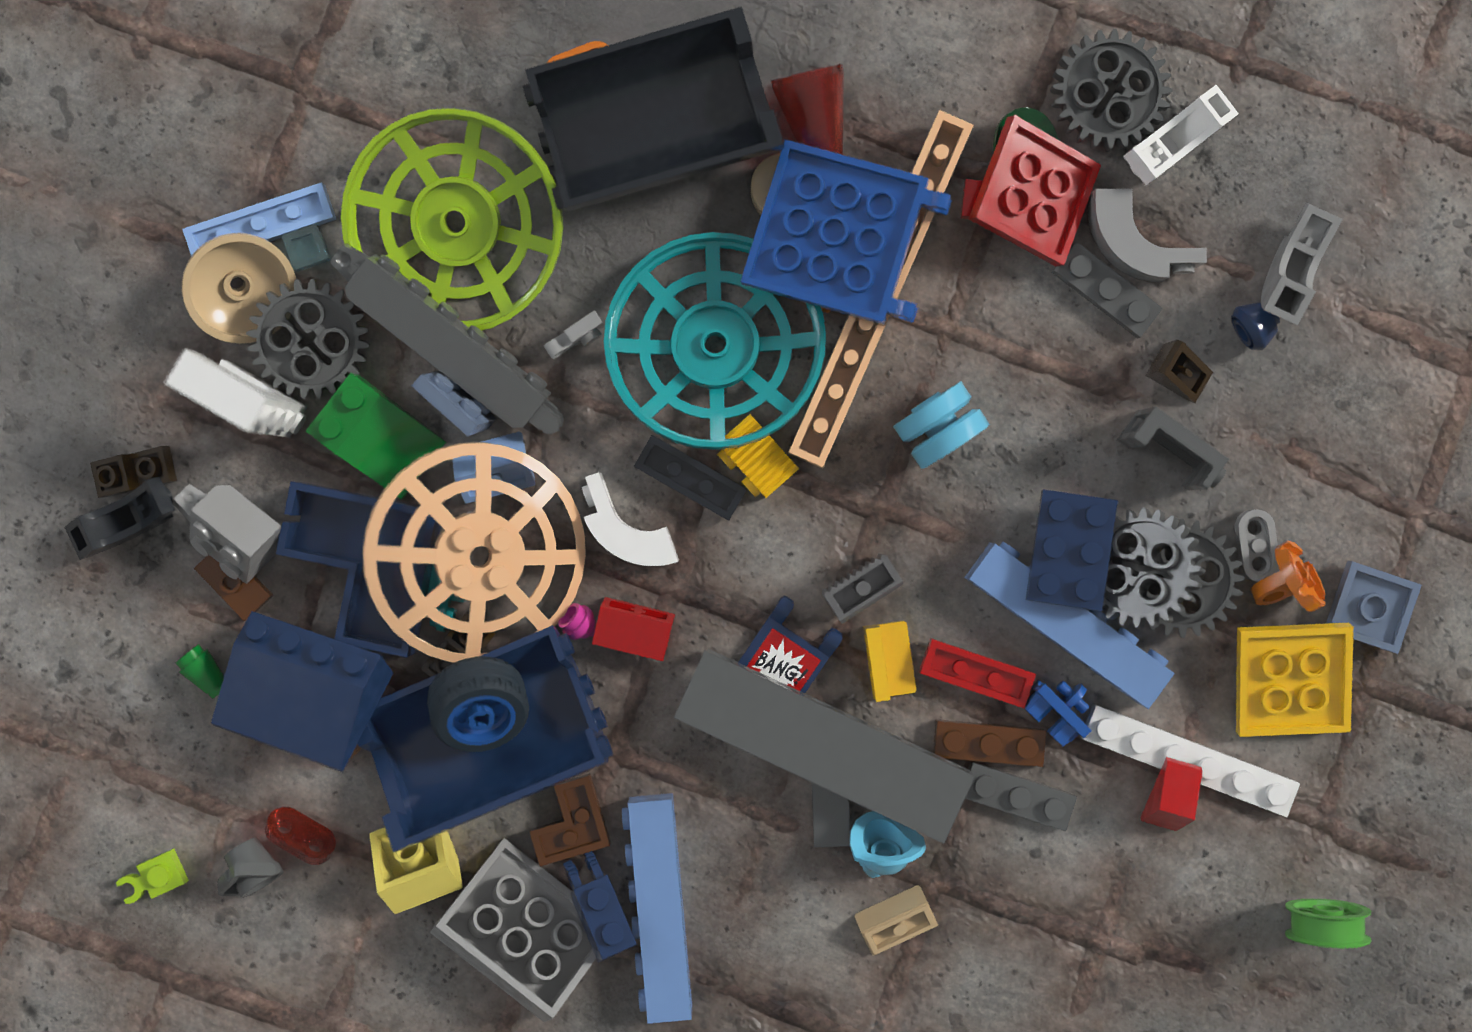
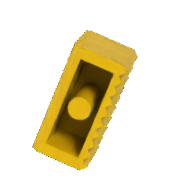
(761, 462)

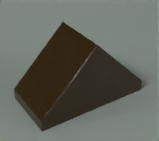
(1180, 370)

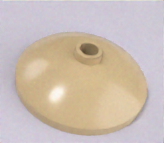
(207, 279)

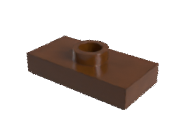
(238, 595)

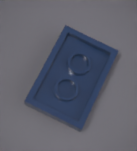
(1071, 550)

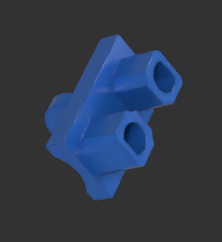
(1069, 724)

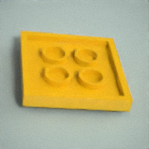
(1294, 679)

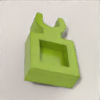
(156, 876)

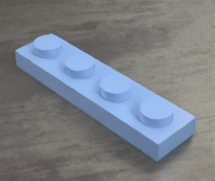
(268, 218)

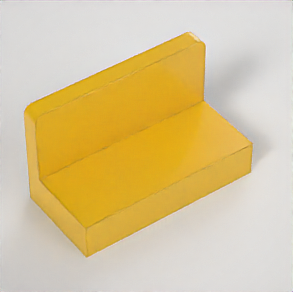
(889, 660)

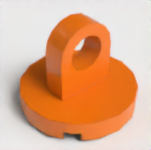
(1292, 579)

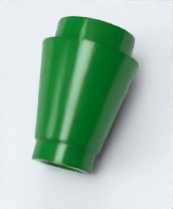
(201, 670)

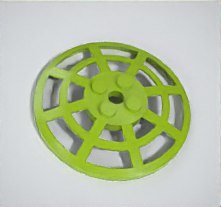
(456, 194)

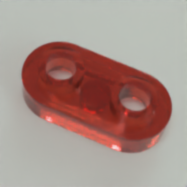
(302, 834)

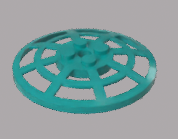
(689, 339)

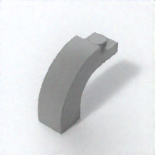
(1126, 249)

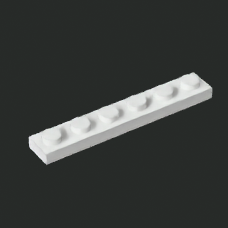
(1219, 770)

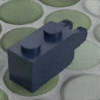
(599, 910)

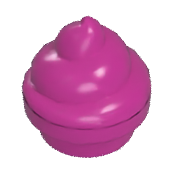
(578, 622)

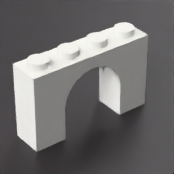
(237, 395)

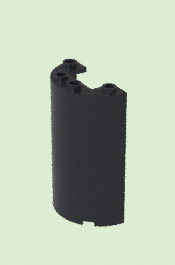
(652, 110)

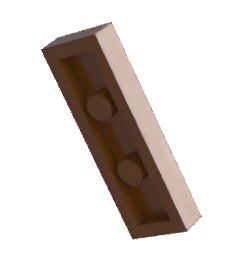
(989, 743)

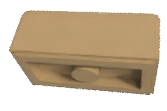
(895, 920)

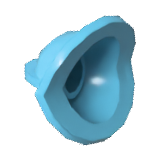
(884, 844)

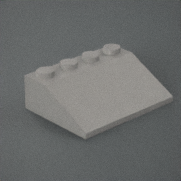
(519, 931)

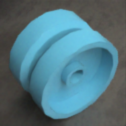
(940, 424)

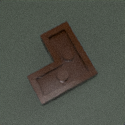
(581, 828)

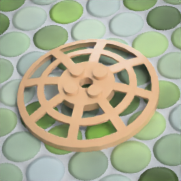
(458, 540)

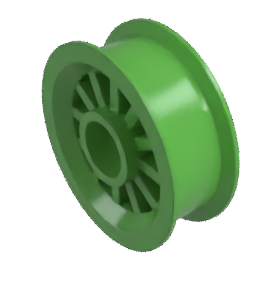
(1328, 923)

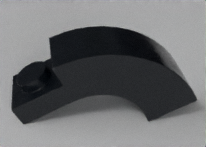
(121, 520)

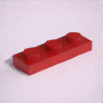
(977, 673)

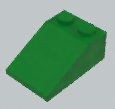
(372, 431)

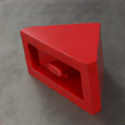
(1174, 795)

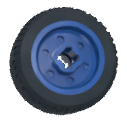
(477, 704)

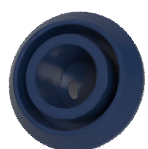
(1254, 325)

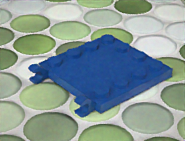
(838, 232)

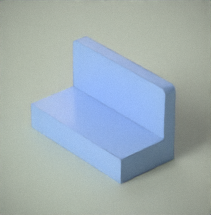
(501, 468)

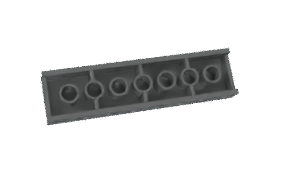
(825, 745)

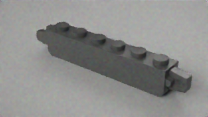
(446, 341)

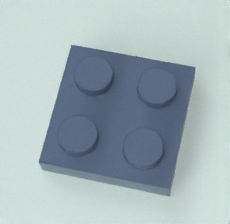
(454, 402)
(1375, 605)

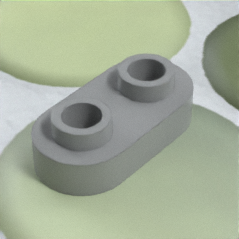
(1260, 544)

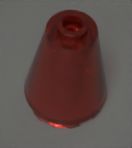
(814, 106)

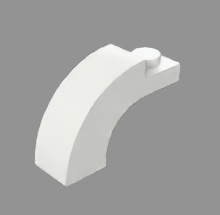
(1180, 135)
(620, 539)

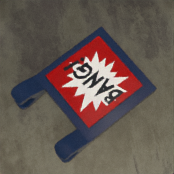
(785, 654)

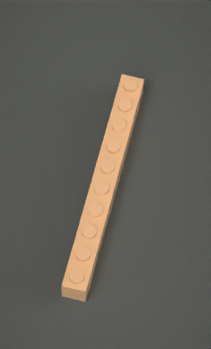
(861, 336)

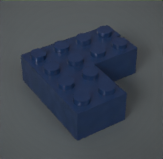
(333, 535)

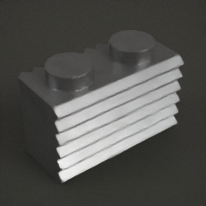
(862, 587)

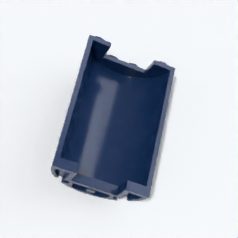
(442, 787)

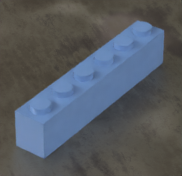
(1075, 630)
(659, 908)

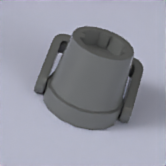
(249, 870)

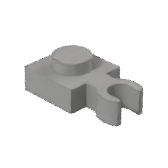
(583, 331)

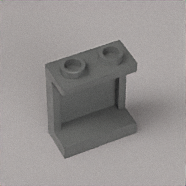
(1204, 459)

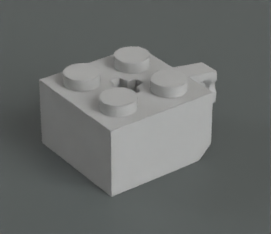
(229, 529)

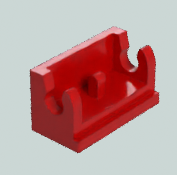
(633, 629)

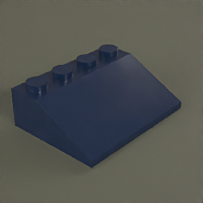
(299, 691)

